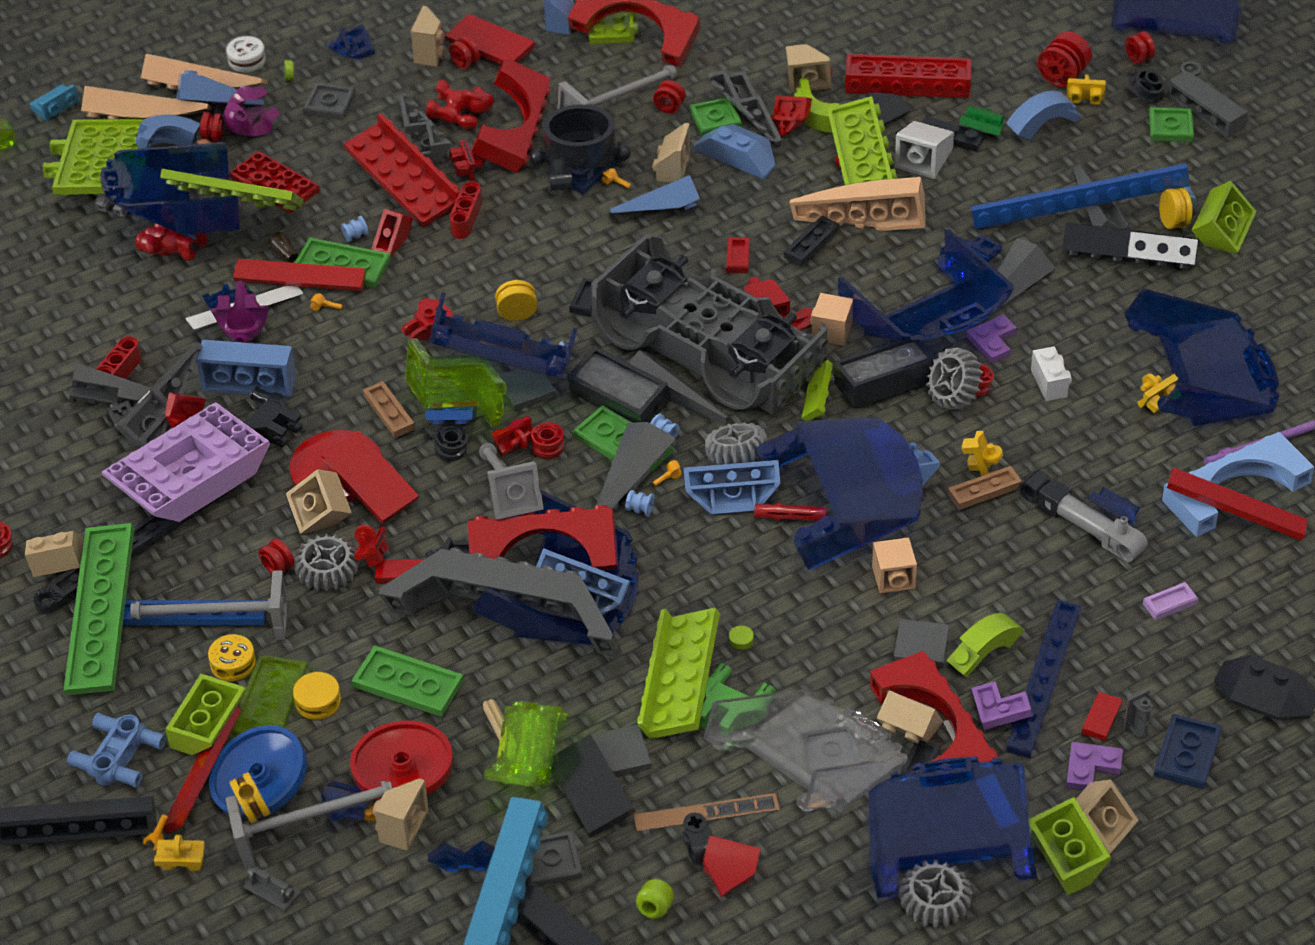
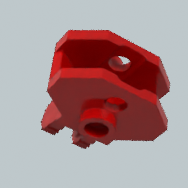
(423, 320)

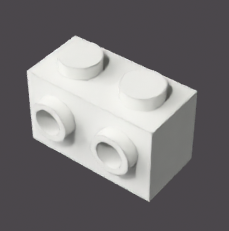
(1050, 373)

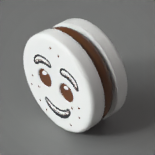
(245, 54)

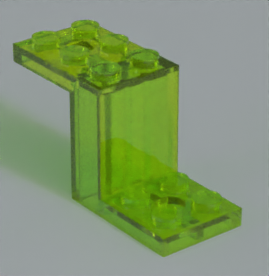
(454, 382)
(527, 744)

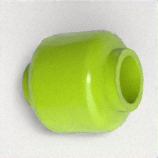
(654, 898)

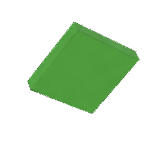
(714, 114)
(1171, 124)

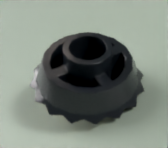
(1147, 85)

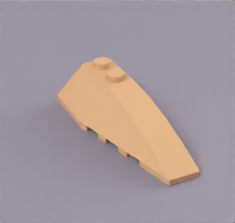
(166, 70)
(135, 106)
(878, 204)

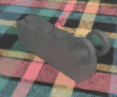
(1206, 102)

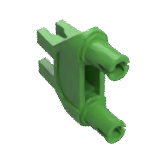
(718, 691)

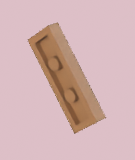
(388, 409)
(984, 487)

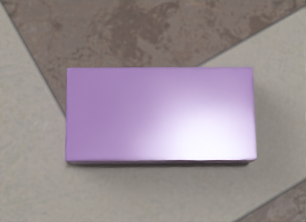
(1170, 601)

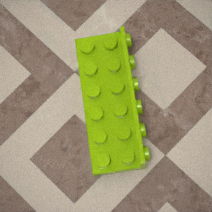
(615, 29)
(861, 142)
(678, 673)

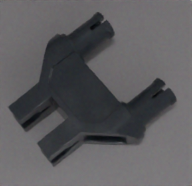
(272, 417)

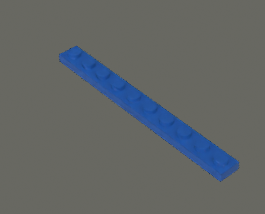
(1080, 196)

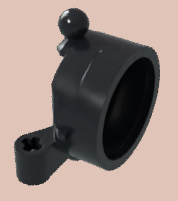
(577, 139)

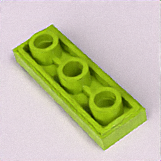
(817, 392)

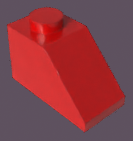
(392, 231)

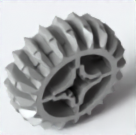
(961, 379)
(734, 443)
(326, 562)
(946, 905)

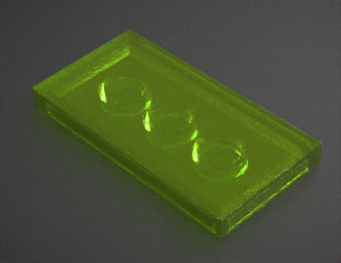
(269, 693)

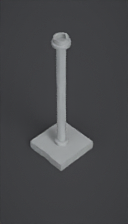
(569, 96)
(512, 488)
(276, 605)
(244, 830)

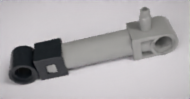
(1058, 500)

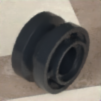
(450, 442)

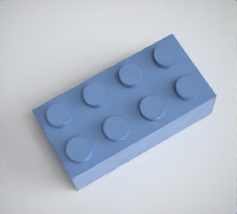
(243, 366)

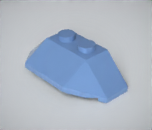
(738, 149)
(732, 486)
(604, 587)

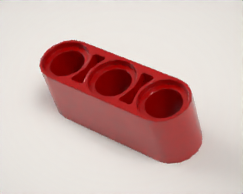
(465, 210)
(122, 358)

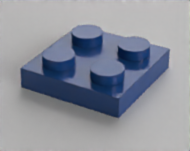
(461, 415)

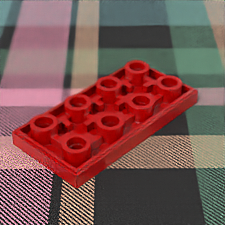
(492, 41)
(267, 172)
(370, 477)

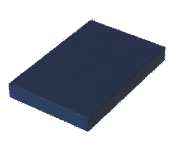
(586, 178)
(1188, 751)

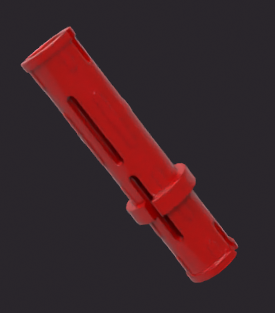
(789, 512)

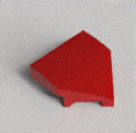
(790, 113)
(181, 407)
(729, 863)

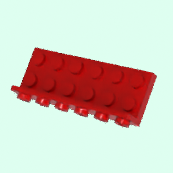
(908, 75)
(403, 171)

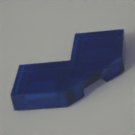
(983, 246)
(451, 858)

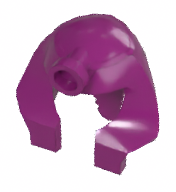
(240, 120)
(244, 318)

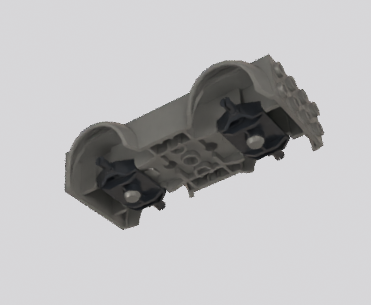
(753, 365)

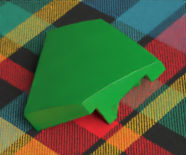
(983, 120)

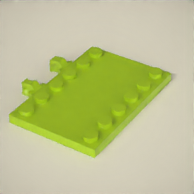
(86, 152)
(220, 188)

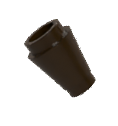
(282, 246)

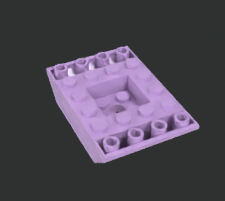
(190, 464)

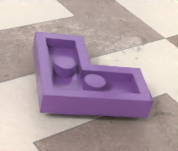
(989, 337)
(997, 710)
(1090, 758)

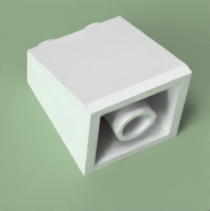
(922, 149)

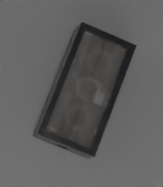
(883, 371)
(618, 386)

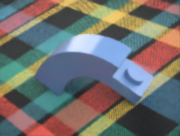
(1038, 110)
(167, 129)

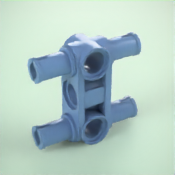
(117, 750)

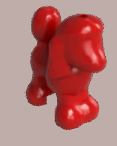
(458, 101)
(166, 242)

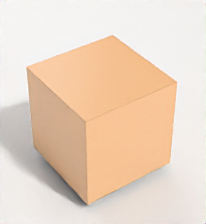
(836, 314)
(894, 565)

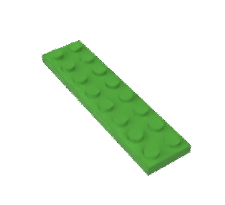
(99, 609)

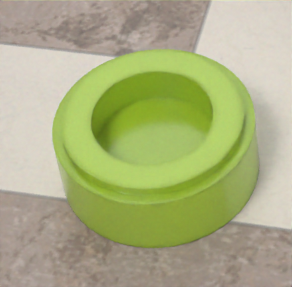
(288, 70)
(741, 637)

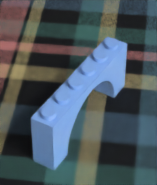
(1270, 458)

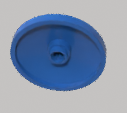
(272, 759)

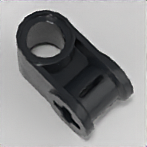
(696, 836)

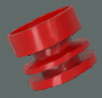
(1064, 58)

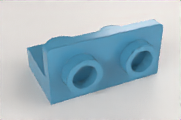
(55, 101)

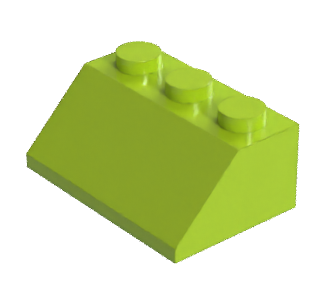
(1224, 219)
(203, 714)
(1070, 845)

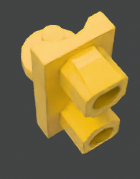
(1086, 89)
(1155, 390)
(984, 453)
(179, 853)

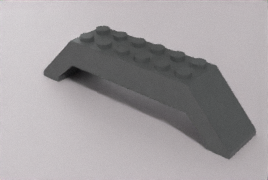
(471, 575)

